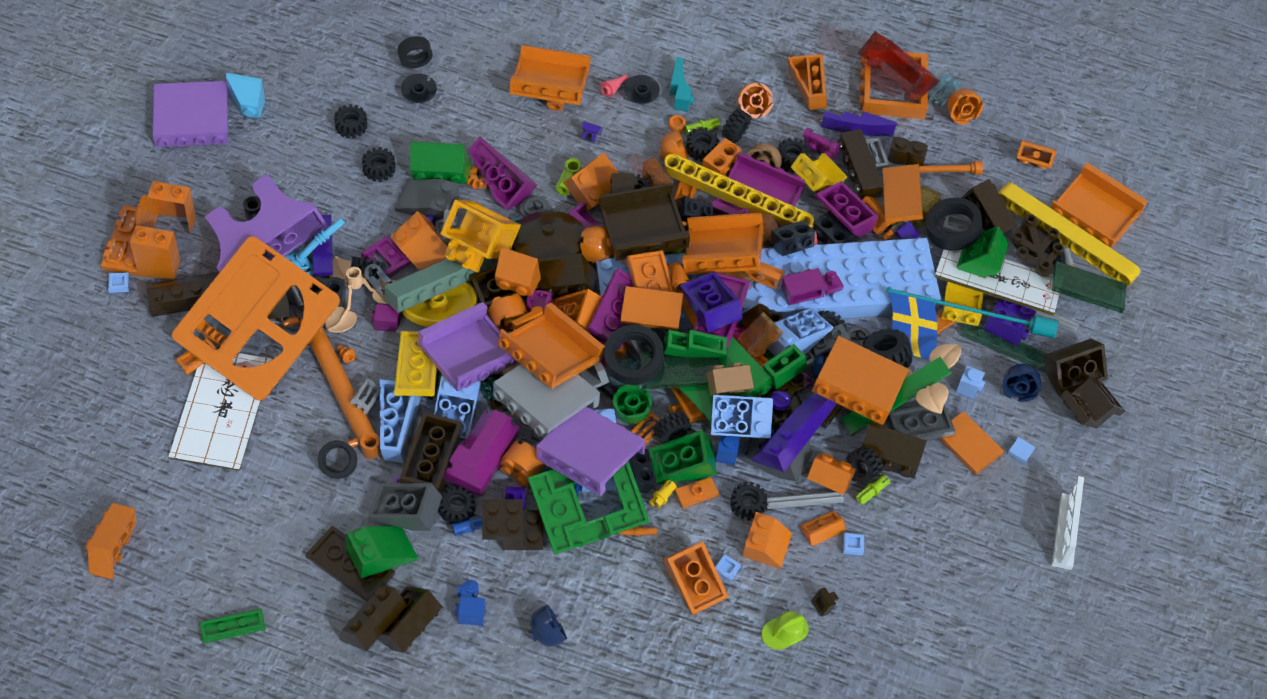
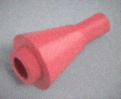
(609, 87)

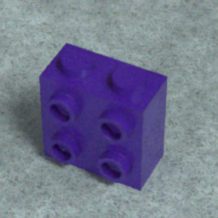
(1006, 329)

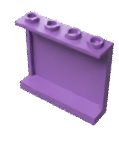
(190, 113)
(465, 347)
(589, 449)

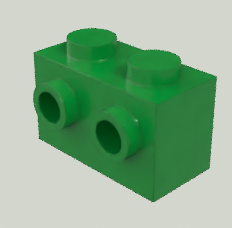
(786, 365)

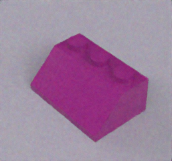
(848, 208)

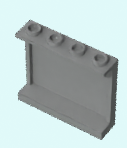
(538, 404)

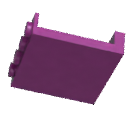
(763, 178)

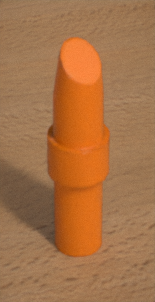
(639, 531)

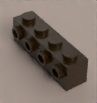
(860, 164)

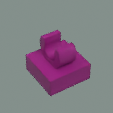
(832, 282)

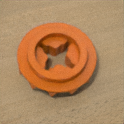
(473, 180)

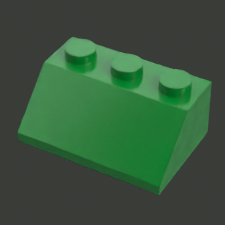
(439, 161)
(985, 255)

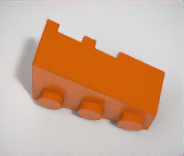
(810, 79)
(109, 538)

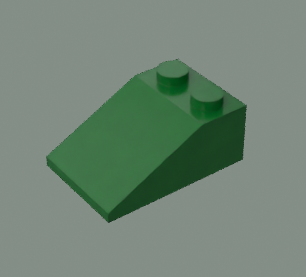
(684, 459)
(379, 549)

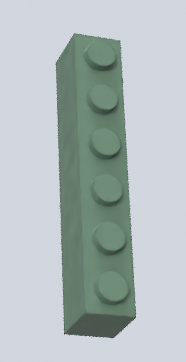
(429, 283)

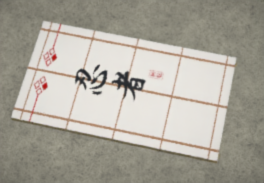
(1013, 283)
(216, 418)

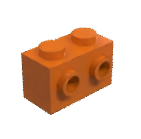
(1036, 153)
(831, 473)

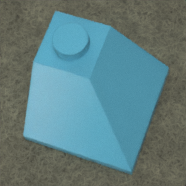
(246, 94)

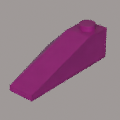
(505, 180)

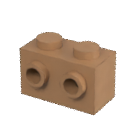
(729, 380)

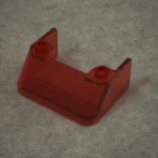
(898, 65)

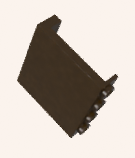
(643, 221)

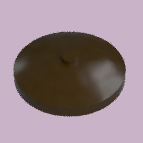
(548, 235)

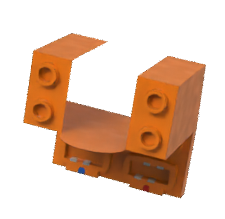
(139, 246)

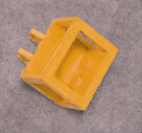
(479, 236)

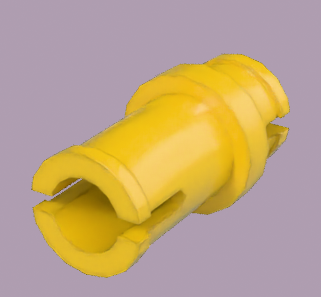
(660, 496)

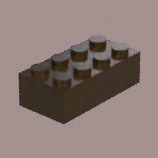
(432, 450)

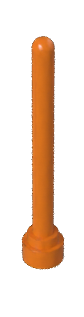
(975, 167)

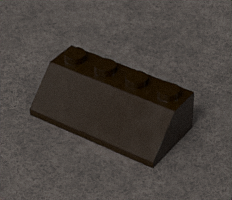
(177, 294)

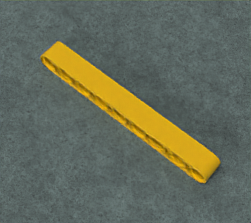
(732, 187)
(1070, 235)

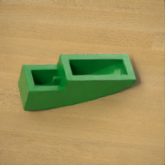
(694, 344)

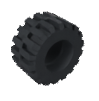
(891, 345)

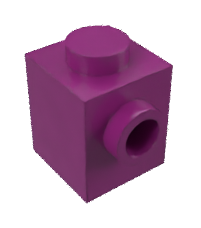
(385, 318)

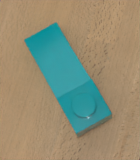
(680, 88)

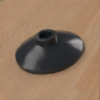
(418, 88)
(641, 89)

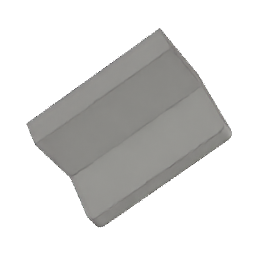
(595, 375)

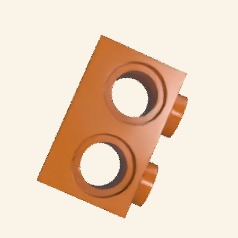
(722, 157)

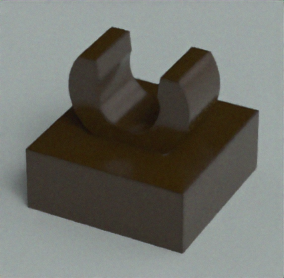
(824, 601)

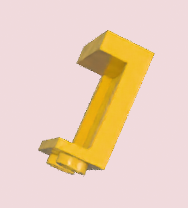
(818, 173)
(965, 297)

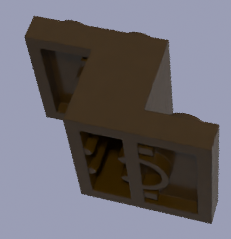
(1092, 403)
(509, 522)

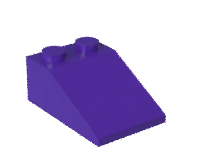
(712, 301)

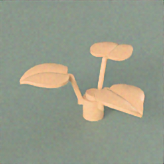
(342, 318)
(935, 396)

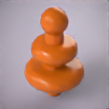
(347, 354)

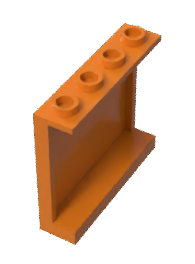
(550, 75)
(1100, 205)
(724, 243)
(552, 347)
(860, 380)

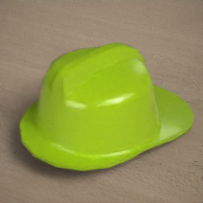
(785, 630)

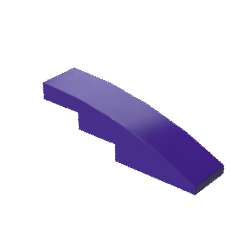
(869, 124)
(323, 254)

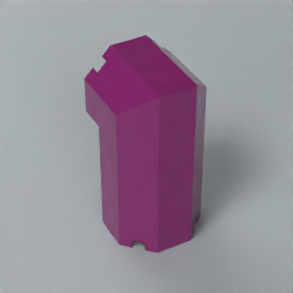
(481, 454)

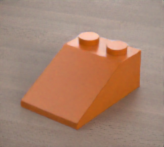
(591, 181)
(420, 241)
(579, 306)
(695, 577)

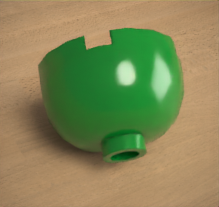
(632, 404)

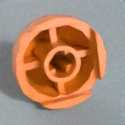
(755, 99)
(964, 105)
(672, 144)
(595, 244)

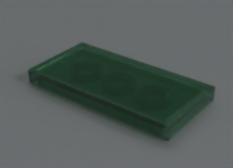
(1089, 287)
(679, 371)

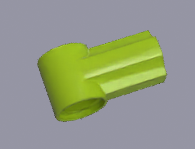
(570, 164)

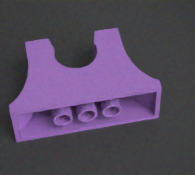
(279, 224)

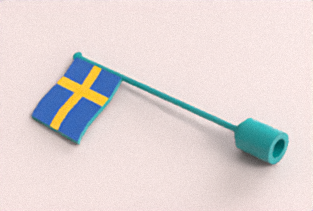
(918, 320)

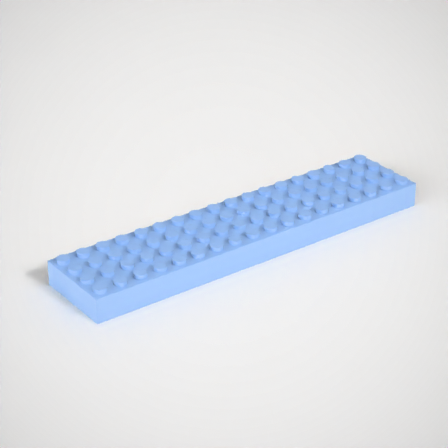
(862, 267)

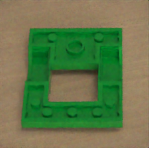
(564, 516)

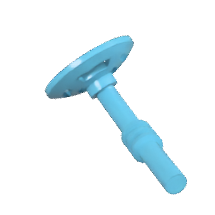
(301, 255)

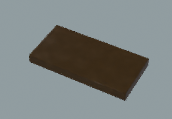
(334, 559)

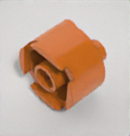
(505, 310)
(521, 463)

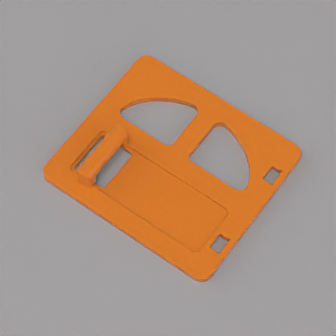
(242, 301)

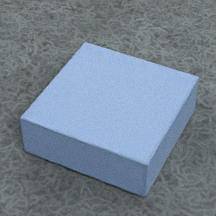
(118, 282)
(1021, 450)
(853, 544)
(727, 567)

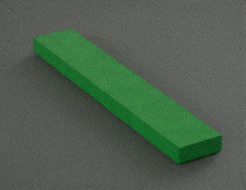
(928, 375)

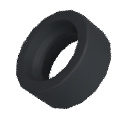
(414, 43)
(352, 459)

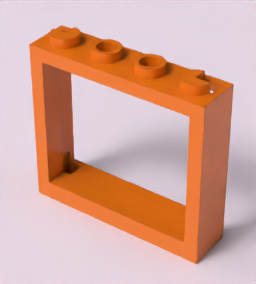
(892, 108)

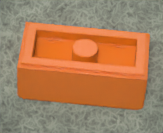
(823, 528)

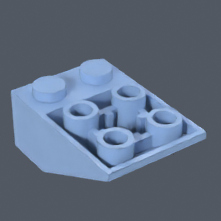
(801, 329)
(459, 404)
(741, 416)

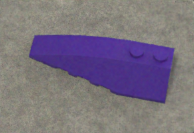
(794, 433)

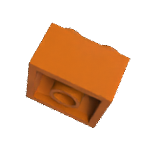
(517, 272)
(767, 541)

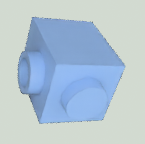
(971, 382)

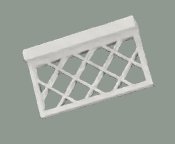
(1067, 526)

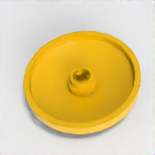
(442, 306)

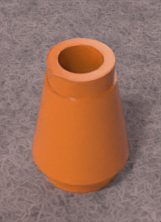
(678, 277)

